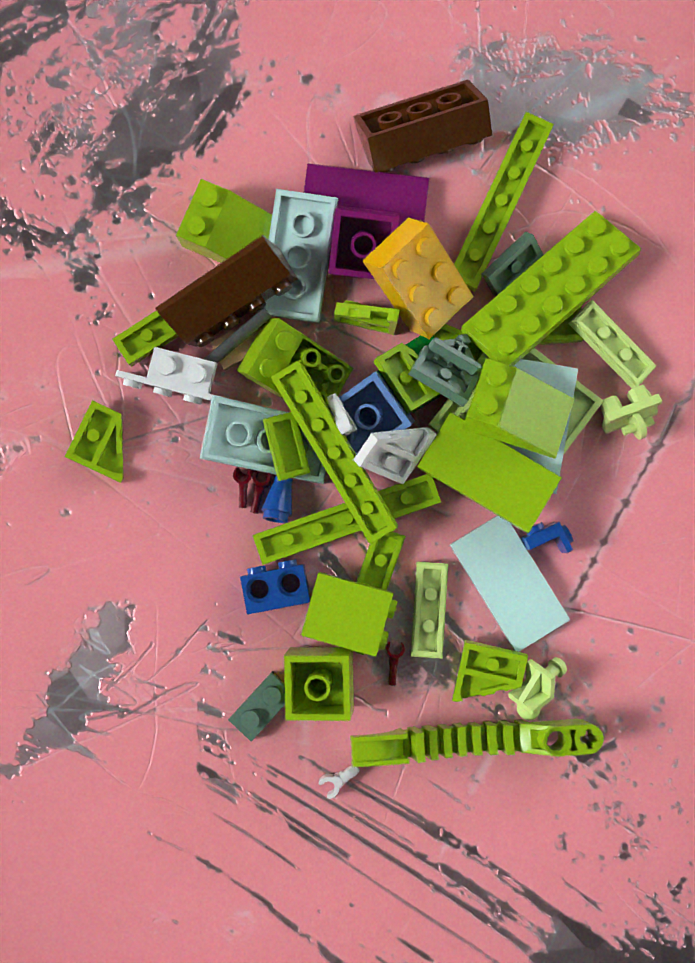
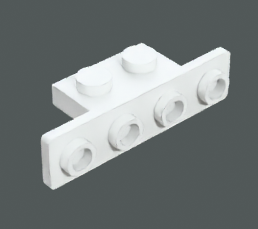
(176, 373)

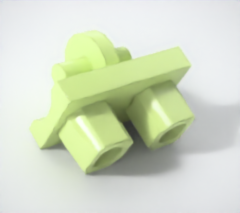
(632, 417)

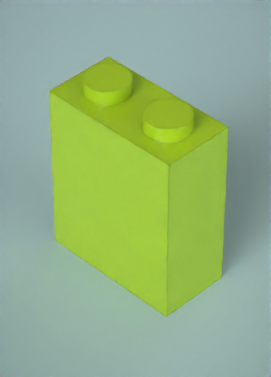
(349, 614)

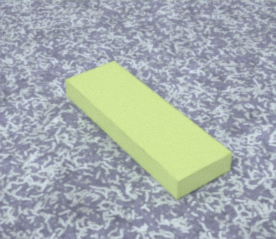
(612, 344)
(429, 610)

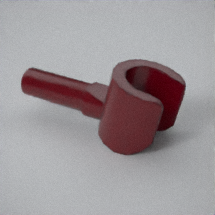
(243, 480)
(259, 490)
(393, 662)

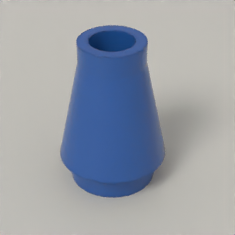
(278, 501)

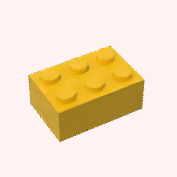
(418, 277)

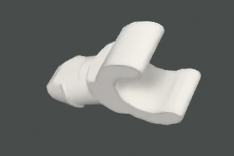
(341, 416)
(338, 779)

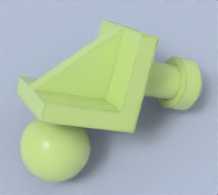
(537, 688)

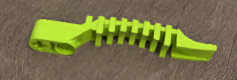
(429, 741)

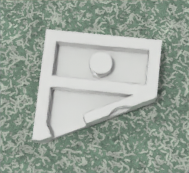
(395, 452)

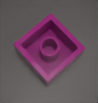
(356, 236)

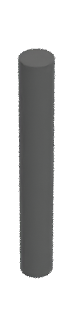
(239, 336)

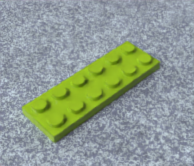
(551, 290)

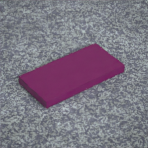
(370, 190)

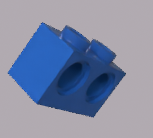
(277, 595)

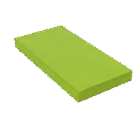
(489, 473)

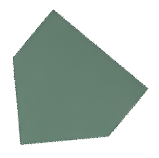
(448, 368)

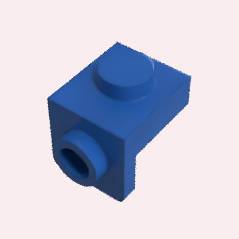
(541, 534)

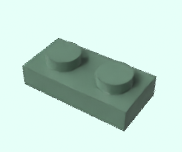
(512, 263)
(260, 707)

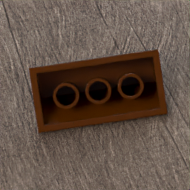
(424, 126)
(228, 293)

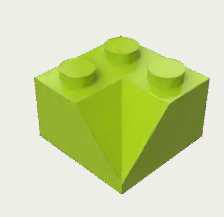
(319, 684)

